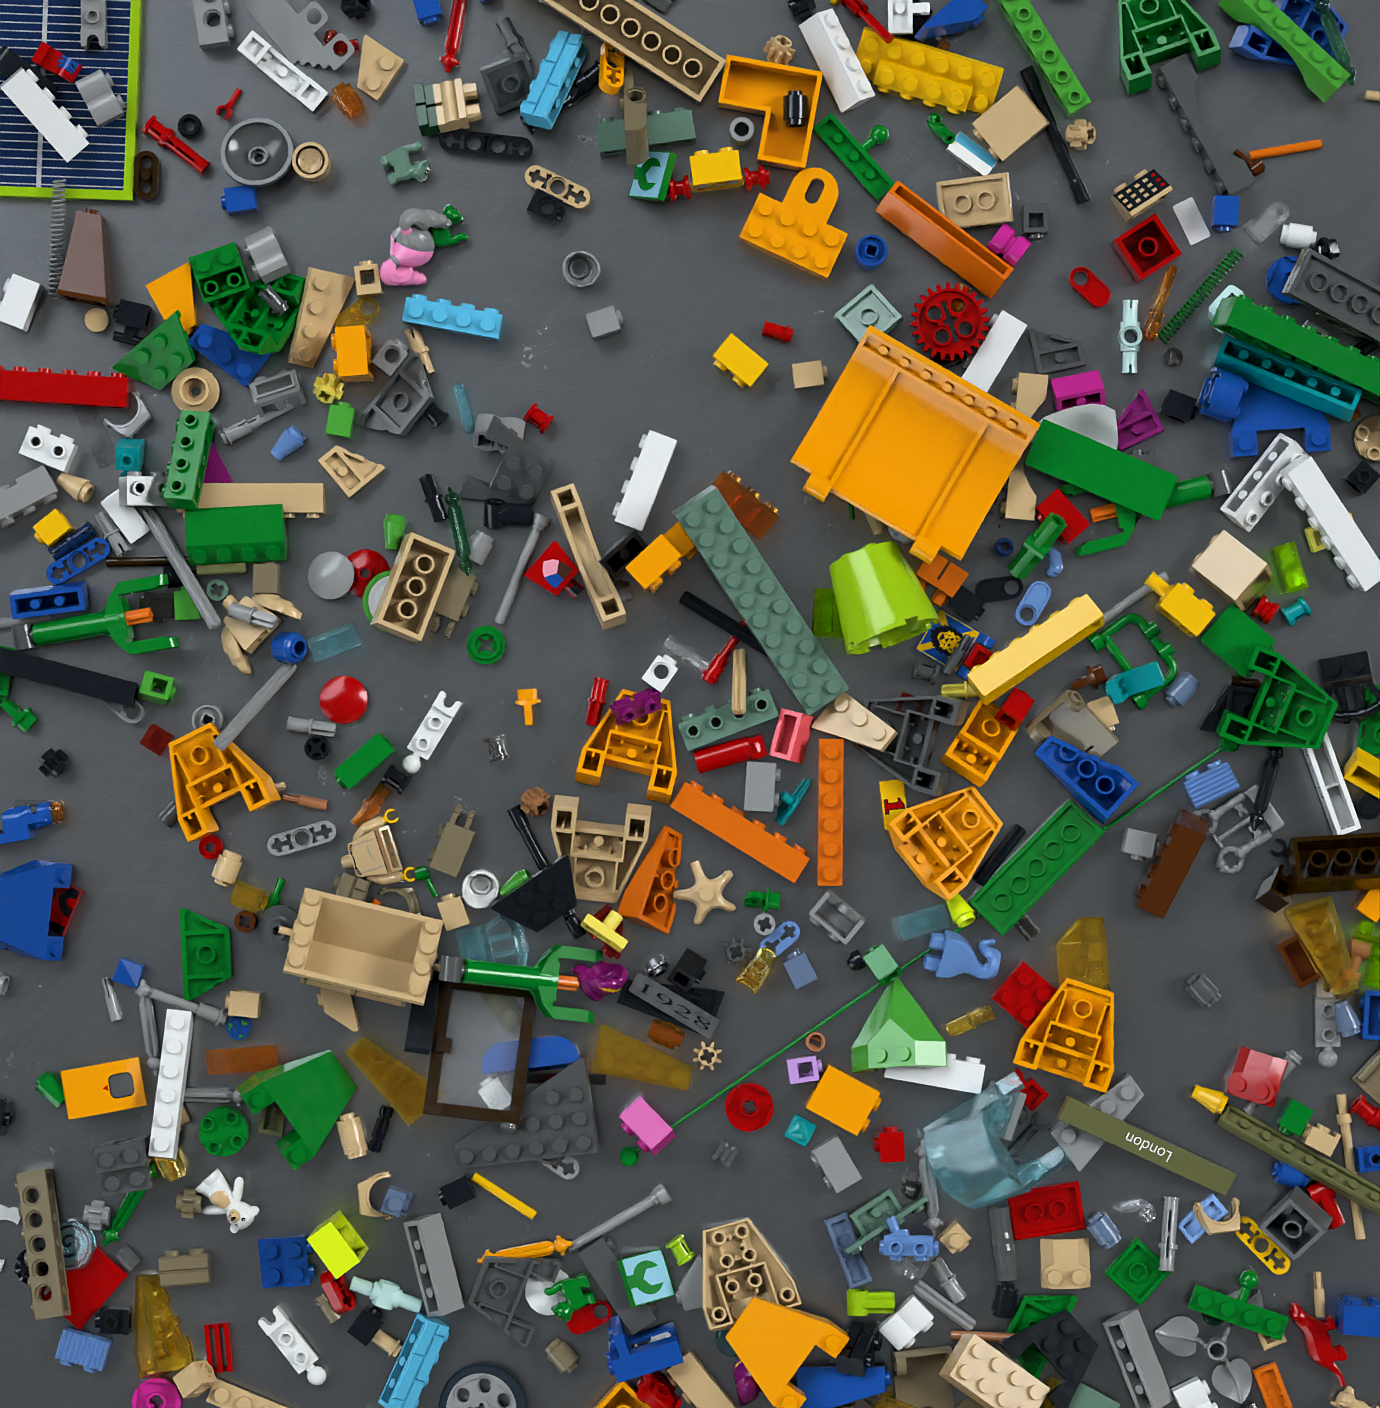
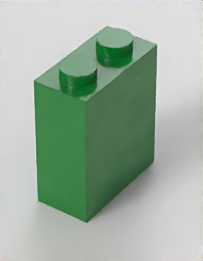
(1231, 638)
(364, 761)

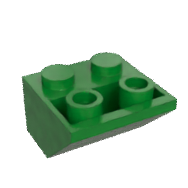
(220, 272)

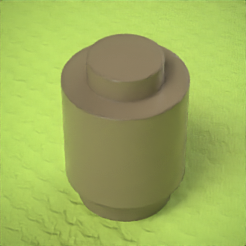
(561, 1356)

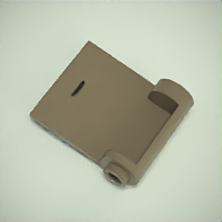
(1073, 723)
(918, 1377)

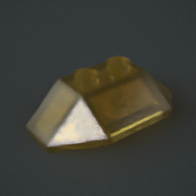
(1084, 953)

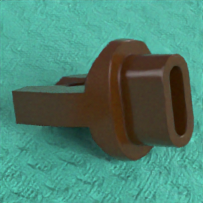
(1095, 677)

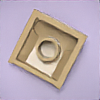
(1065, 1263)

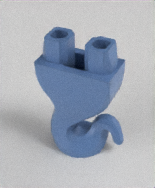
(958, 957)

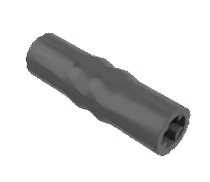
(1002, 1243)

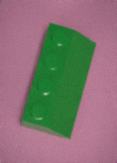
(236, 534)

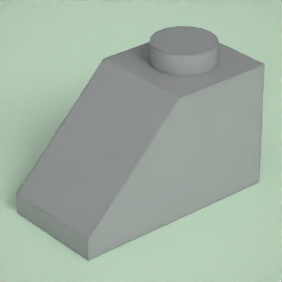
(691, 1286)

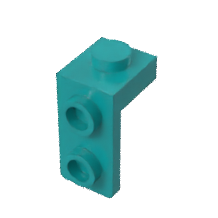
(1134, 681)

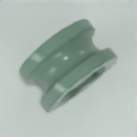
(220, 583)

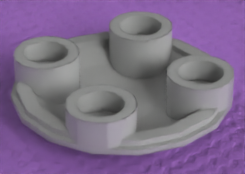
(331, 575)

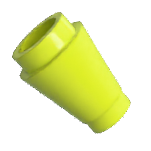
(960, 911)

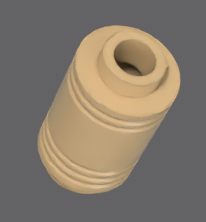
(352, 1135)

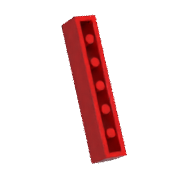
(65, 388)

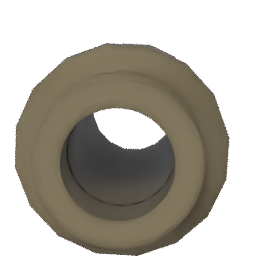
(326, 1307)

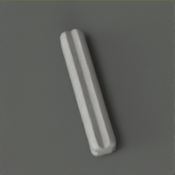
(944, 1305)

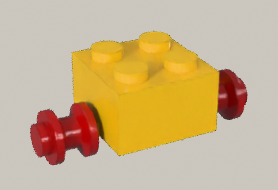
(717, 172)

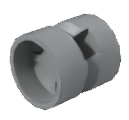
(209, 714)

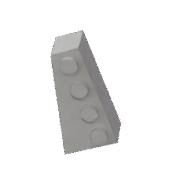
(27, 493)

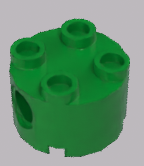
(224, 1130)

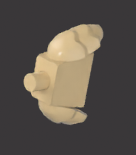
(241, 637)

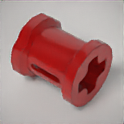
(538, 418)

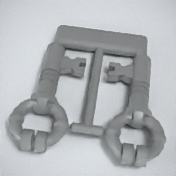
(1270, 816)

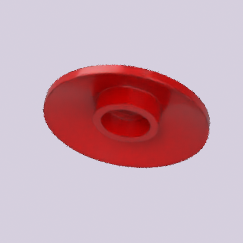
(366, 559)

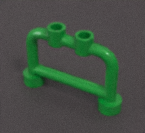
(1150, 632)

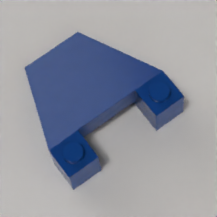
(1259, 46)
(1270, 411)
(26, 908)

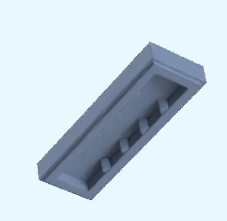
(853, 1266)

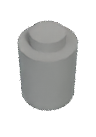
(741, 131)

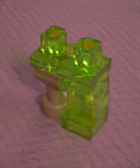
(1366, 947)

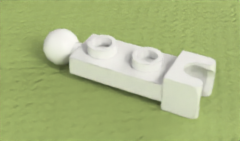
(430, 733)
(293, 1346)

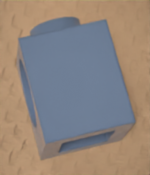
(799, 969)

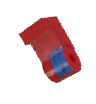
(56, 63)

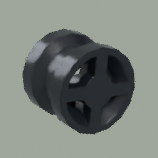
(313, 745)

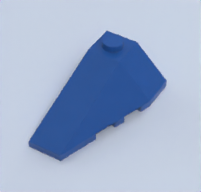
(1092, 781)

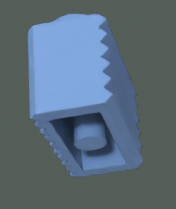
(1210, 784)
(83, 1349)

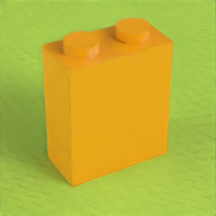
(843, 1100)

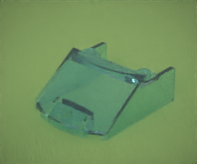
(972, 1158)

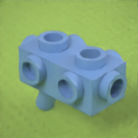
(901, 1244)

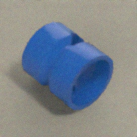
(870, 252)

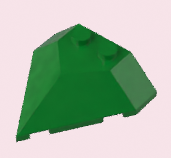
(251, 319)

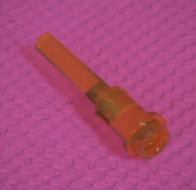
(1156, 315)

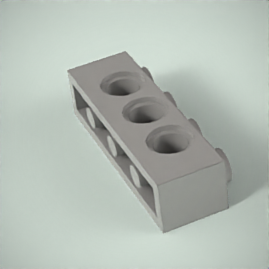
(216, 36)

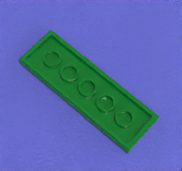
(1100, 470)
(1036, 867)

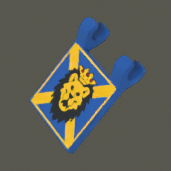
(945, 636)

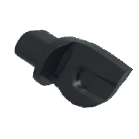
(1327, 248)

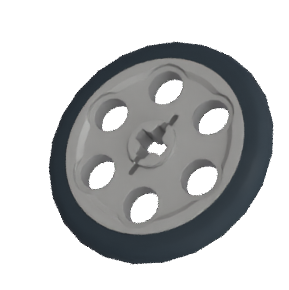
(470, 1378)

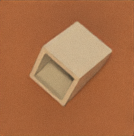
(1233, 571)

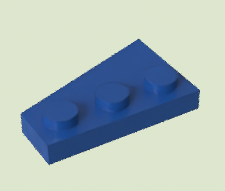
(223, 351)

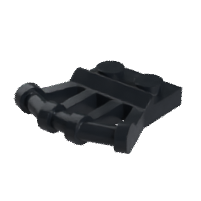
(1350, 671)

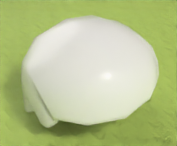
(480, 888)

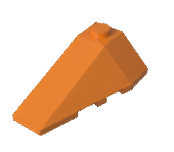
(651, 890)

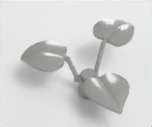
(1229, 1379)

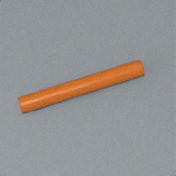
(1285, 149)

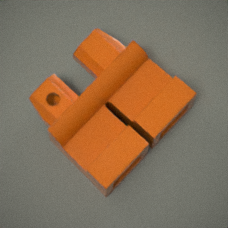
(947, 584)

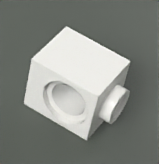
(651, 679)

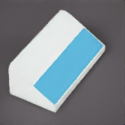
(971, 155)

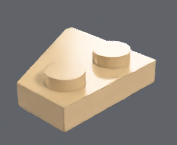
(377, 68)

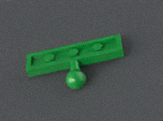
(855, 155)
(1238, 1310)

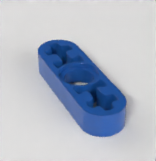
(91, 545)

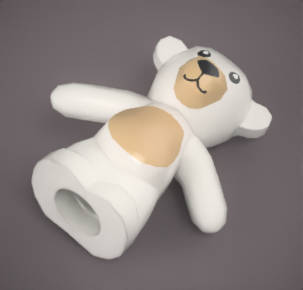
(227, 1200)

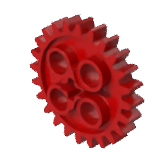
(971, 315)

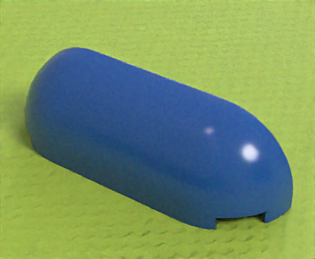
(551, 1053)

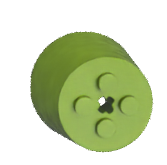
(879, 598)

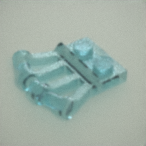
(476, 942)

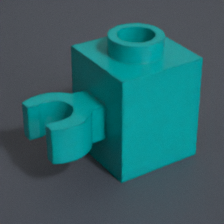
(129, 455)

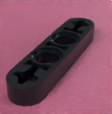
(486, 142)

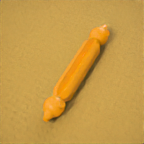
(532, 1250)

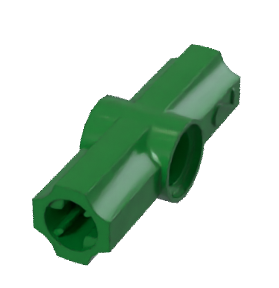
(1037, 546)

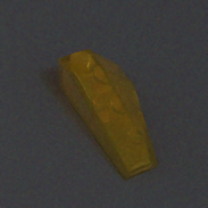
(158, 1337)

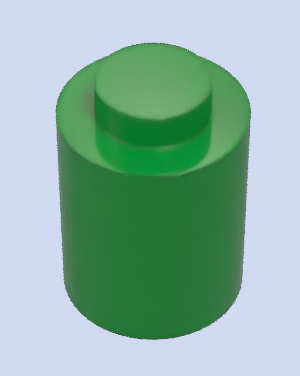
(51, 1088)

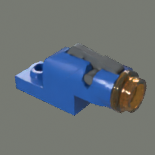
(27, 815)

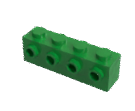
(188, 460)

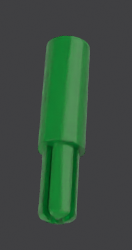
(274, 897)

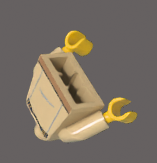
(375, 853)

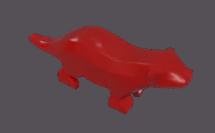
(1318, 1340)

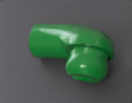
(934, 124)

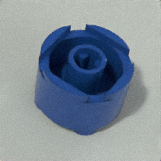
(1222, 395)

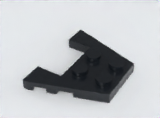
(1063, 1345)

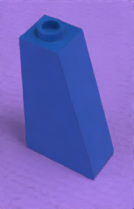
(829, 1388)

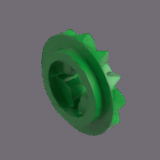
(474, 644)

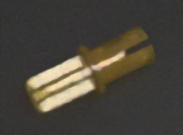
(970, 1020)

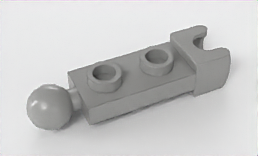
(93, 23)
(1325, 1025)

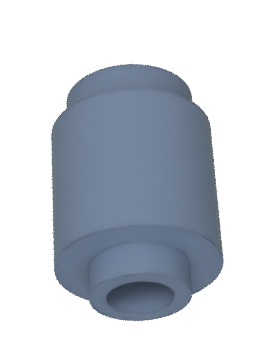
(1181, 690)
(1103, 1230)

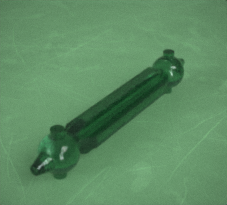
(1335, 38)
(459, 531)

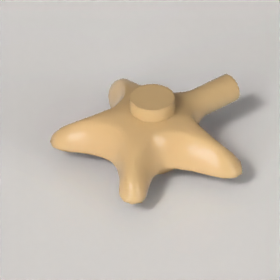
(706, 893)

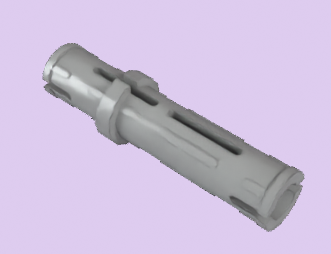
(1167, 1264)

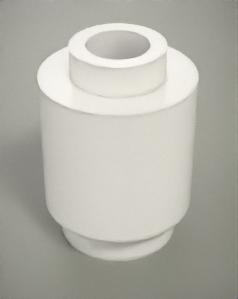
(1298, 236)

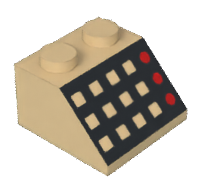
(1141, 194)

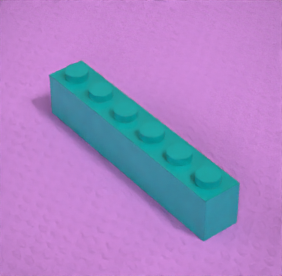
(1288, 378)

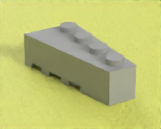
(1117, 1101)

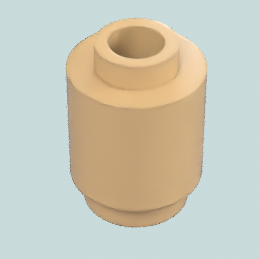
(227, 868)

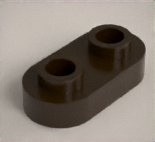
(146, 176)

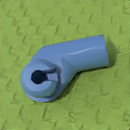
(1055, 563)

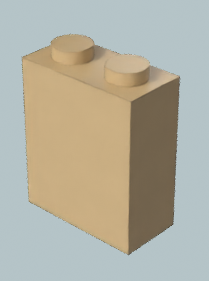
(1010, 124)

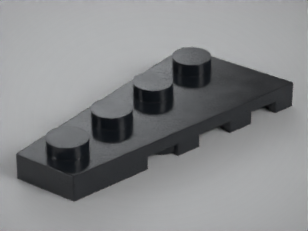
(706, 999)

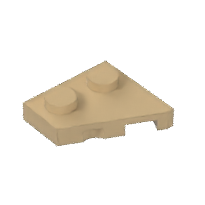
(349, 470)

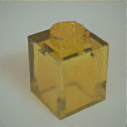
(249, 897)

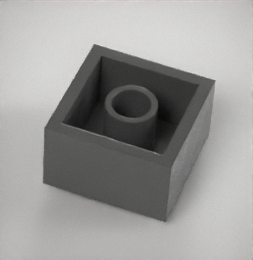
(1295, 1222)

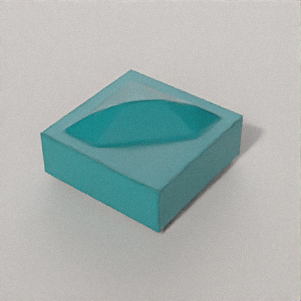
(800, 1130)

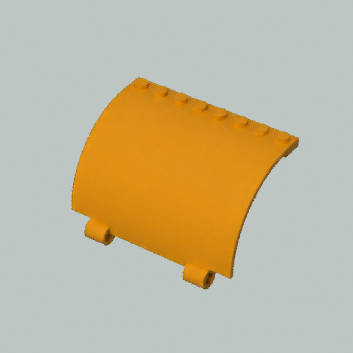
(913, 446)

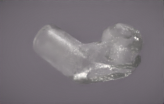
(1141, 1206)

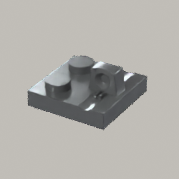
(508, 81)

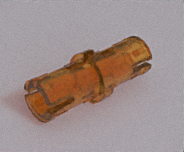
(371, 805)

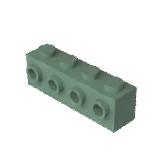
(722, 722)

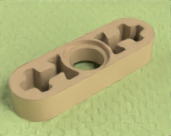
(554, 177)

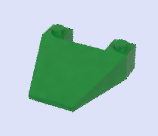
(1159, 31)
(1287, 707)
(309, 1094)

